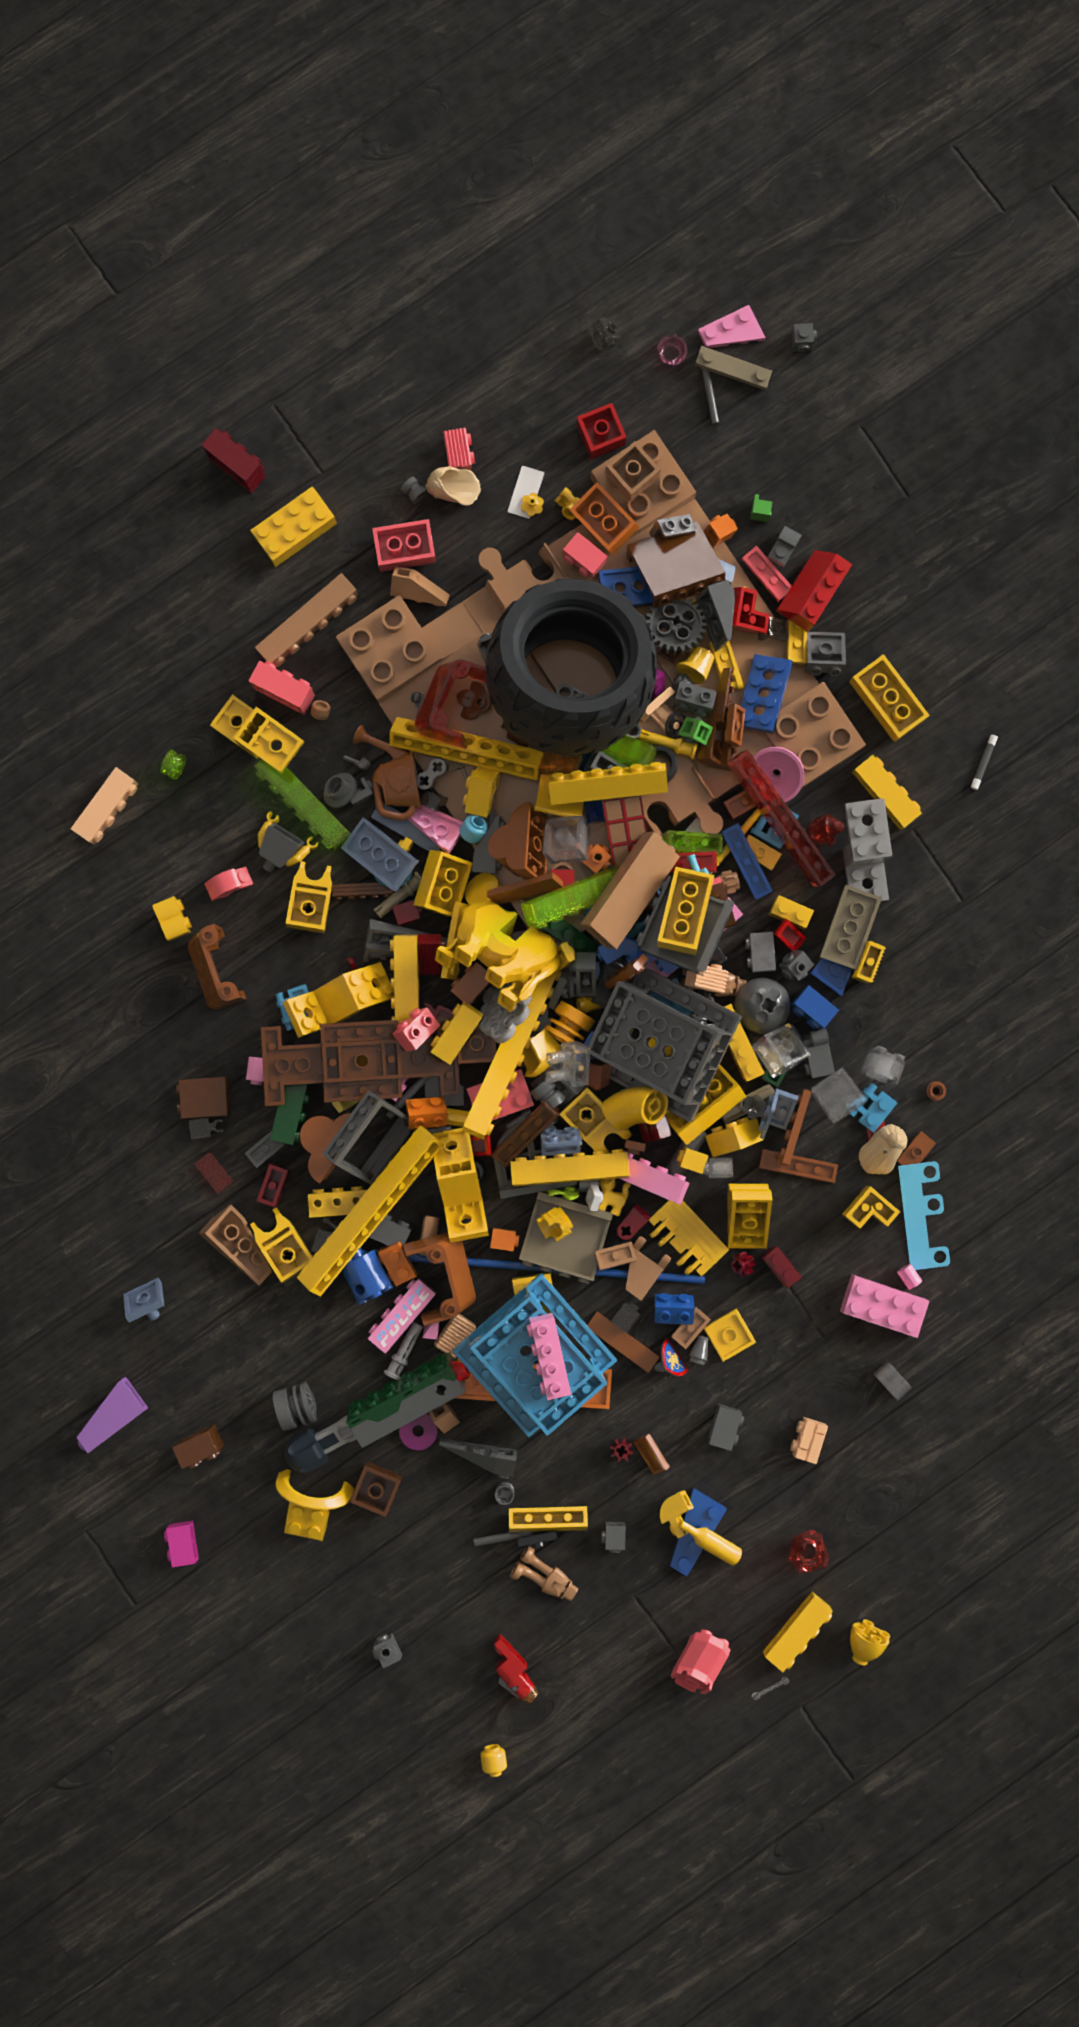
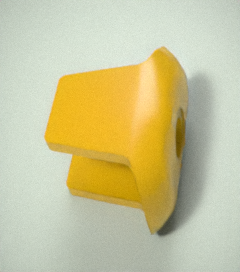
(536, 1054)

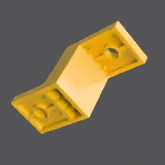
(257, 733)
(339, 999)
(460, 1186)

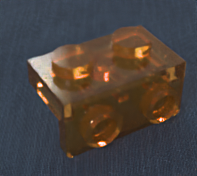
(556, 763)

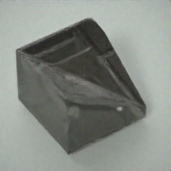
(434, 800)

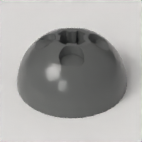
(754, 1008)

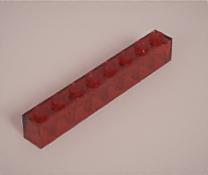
(780, 818)

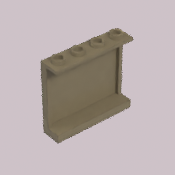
(572, 1253)

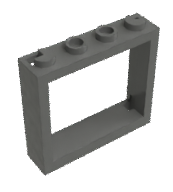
(353, 1129)

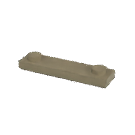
(733, 368)

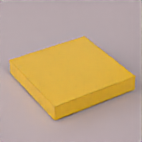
(729, 1334)

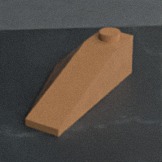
(234, 1240)

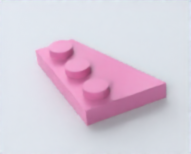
(437, 827)

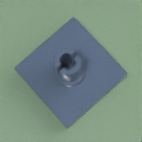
(144, 1301)

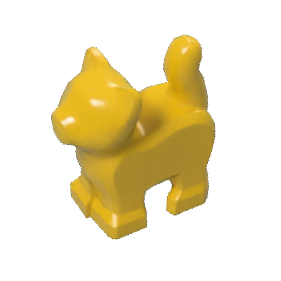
(615, 1199)

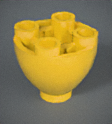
(867, 1642)

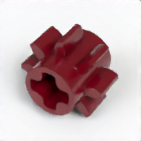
(743, 1264)
(618, 1444)

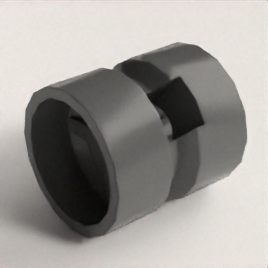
(547, 1093)

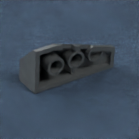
(492, 1458)

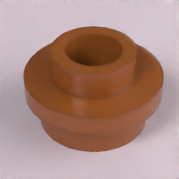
(942, 1091)

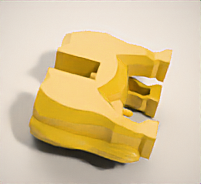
(487, 936)

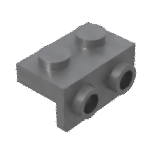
(673, 526)

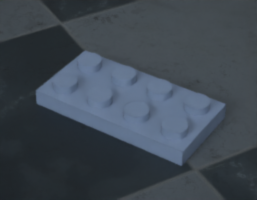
(379, 854)

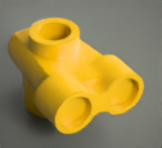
(567, 501)

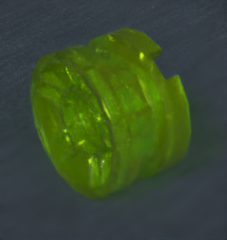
(173, 764)

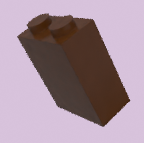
(203, 1097)

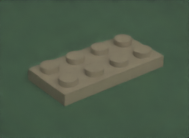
(850, 927)

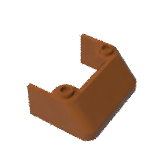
(439, 1250)

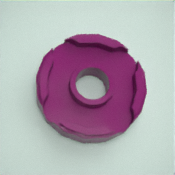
(419, 1442)

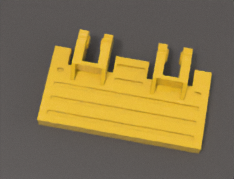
(689, 1234)

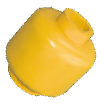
(493, 1760)

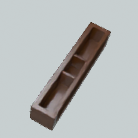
(360, 890)

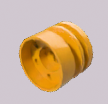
(569, 1024)

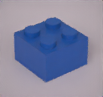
(813, 1008)

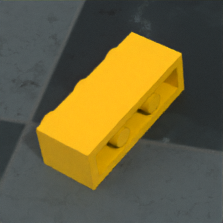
(456, 1032)

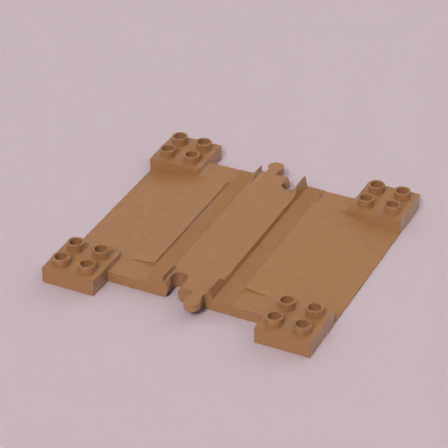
(402, 658)

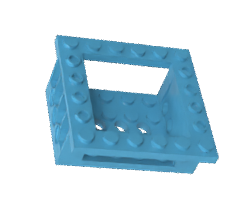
(496, 1359)

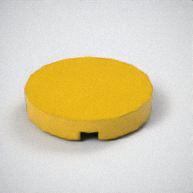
(477, 888)

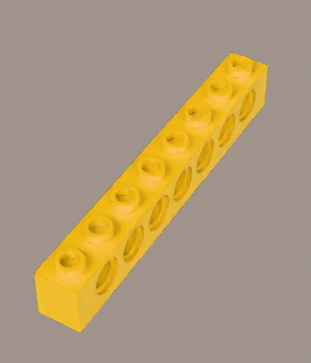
(479, 752)

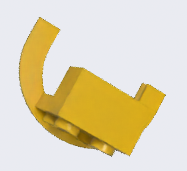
(307, 1514)

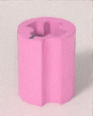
(909, 1276)

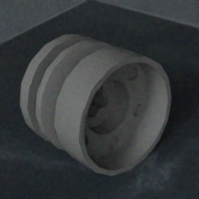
(295, 1406)

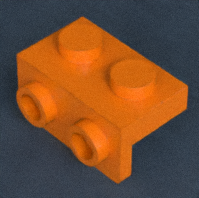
(426, 1112)
(397, 1263)

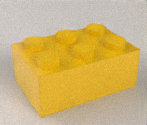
(442, 882)

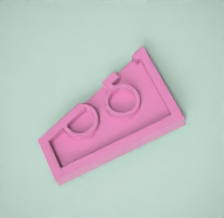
(734, 328)

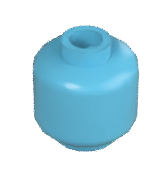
(473, 829)

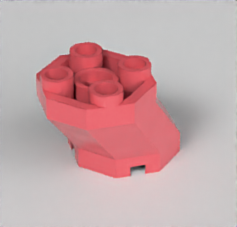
(701, 1662)

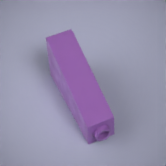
(115, 1412)

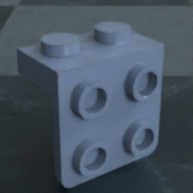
(778, 1111)
(560, 1141)

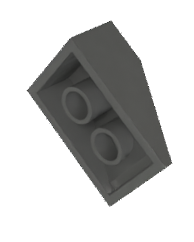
(718, 607)

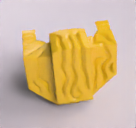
(554, 1223)

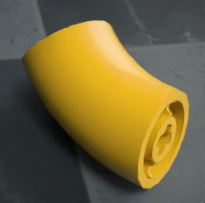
(635, 1106)

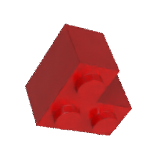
(744, 616)

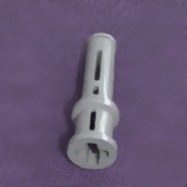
(400, 1359)

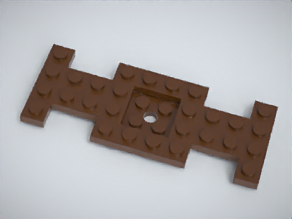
(336, 1062)

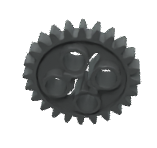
(670, 639)

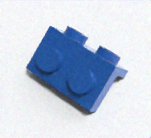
(674, 1309)

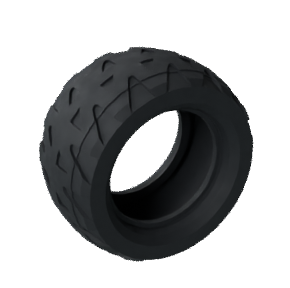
(579, 613)

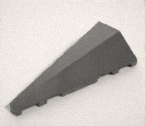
(379, 936)

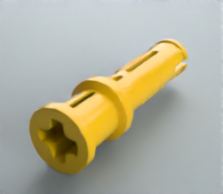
(677, 746)

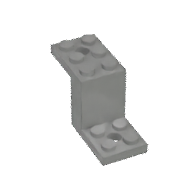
(867, 847)

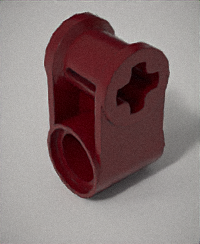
(635, 1220)

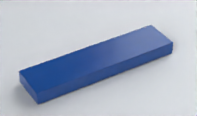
(747, 861)

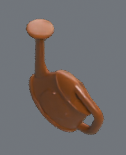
(395, 778)

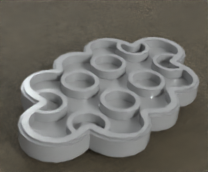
(497, 1020)

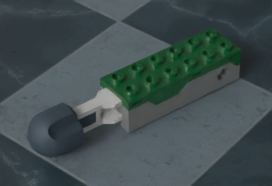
(381, 1411)

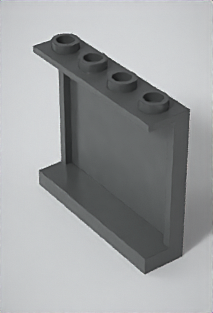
(713, 926)

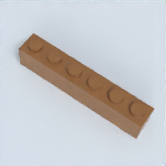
(307, 620)

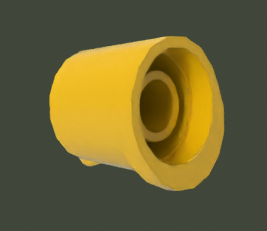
(696, 664)

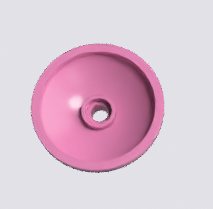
(791, 770)

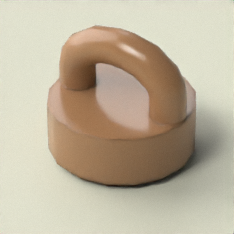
(320, 710)

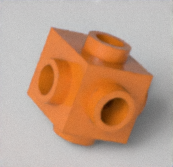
(604, 862)

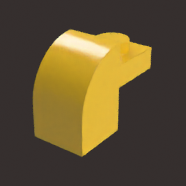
(673, 1509)

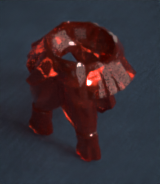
(799, 1543)

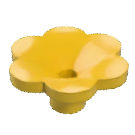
(532, 508)

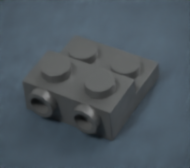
(826, 653)

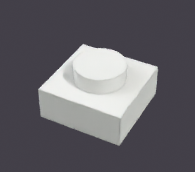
(594, 1197)

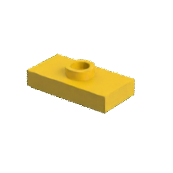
(764, 854)

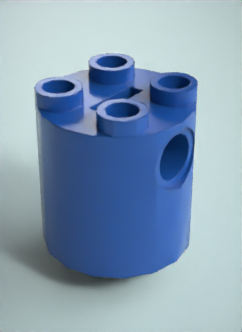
(366, 1276)

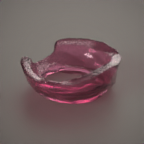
(676, 341)

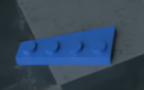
(705, 1514)

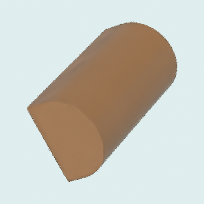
(429, 1228)

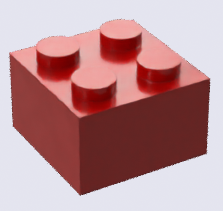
(601, 431)

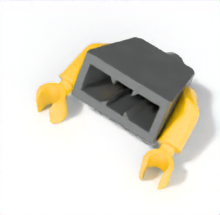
(280, 846)

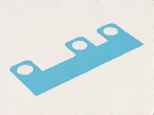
(915, 1209)

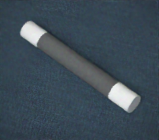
(984, 761)

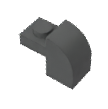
(784, 546)

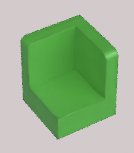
(761, 509)

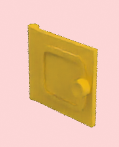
(544, 805)

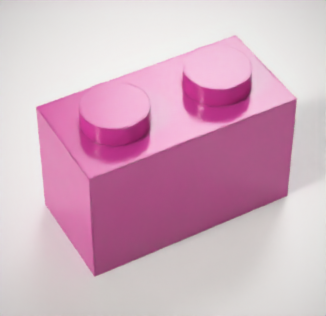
(181, 1544)

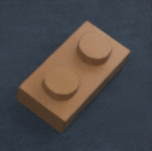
(615, 1256)
(687, 1333)

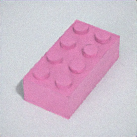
(884, 1306)

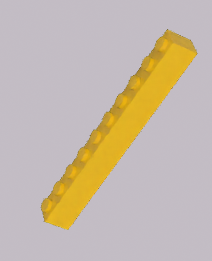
(504, 1063)
(370, 1211)

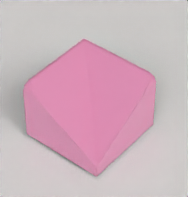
(431, 1331)

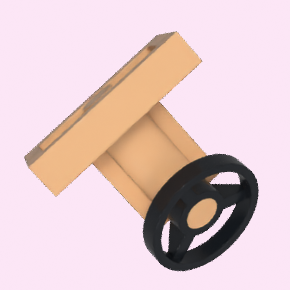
(663, 715)

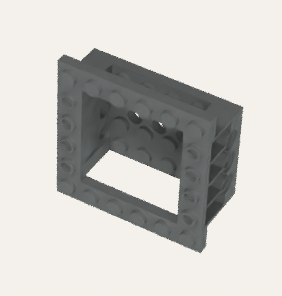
(695, 1045)

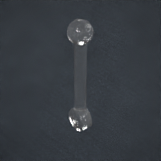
(756, 1695)

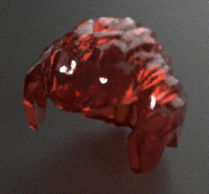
(825, 828)

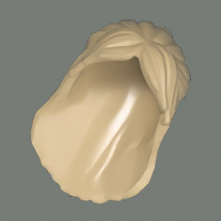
(454, 485)
(883, 1150)

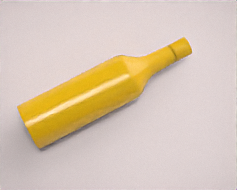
(713, 1543)

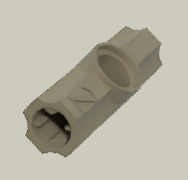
(736, 1112)

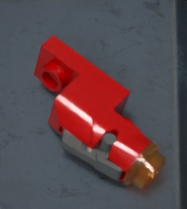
(511, 1671)

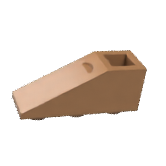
(414, 586)

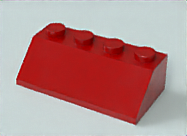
(813, 588)

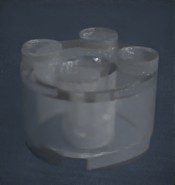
(883, 1065)

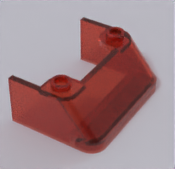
(431, 719)

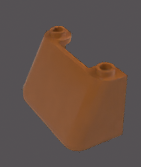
(216, 994)

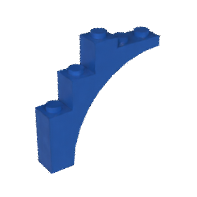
(629, 947)

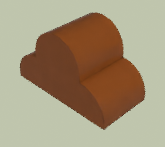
(521, 842)
(315, 1138)

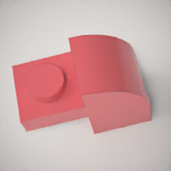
(228, 882)

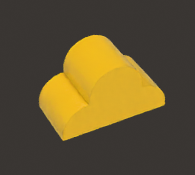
(748, 1215)

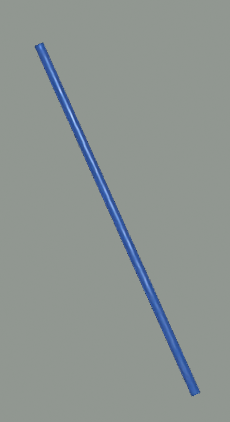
(519, 1266)

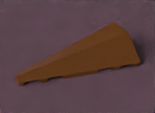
(717, 751)

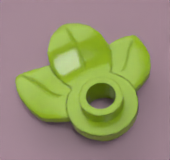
(568, 1192)

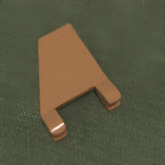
(643, 1271)

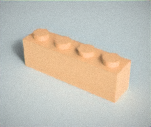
(105, 806)

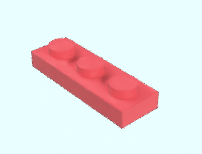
(767, 573)

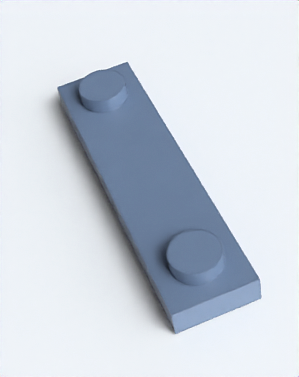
(405, 829)

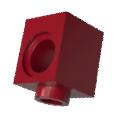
(407, 913)

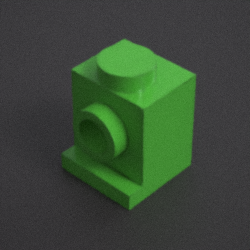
(695, 730)

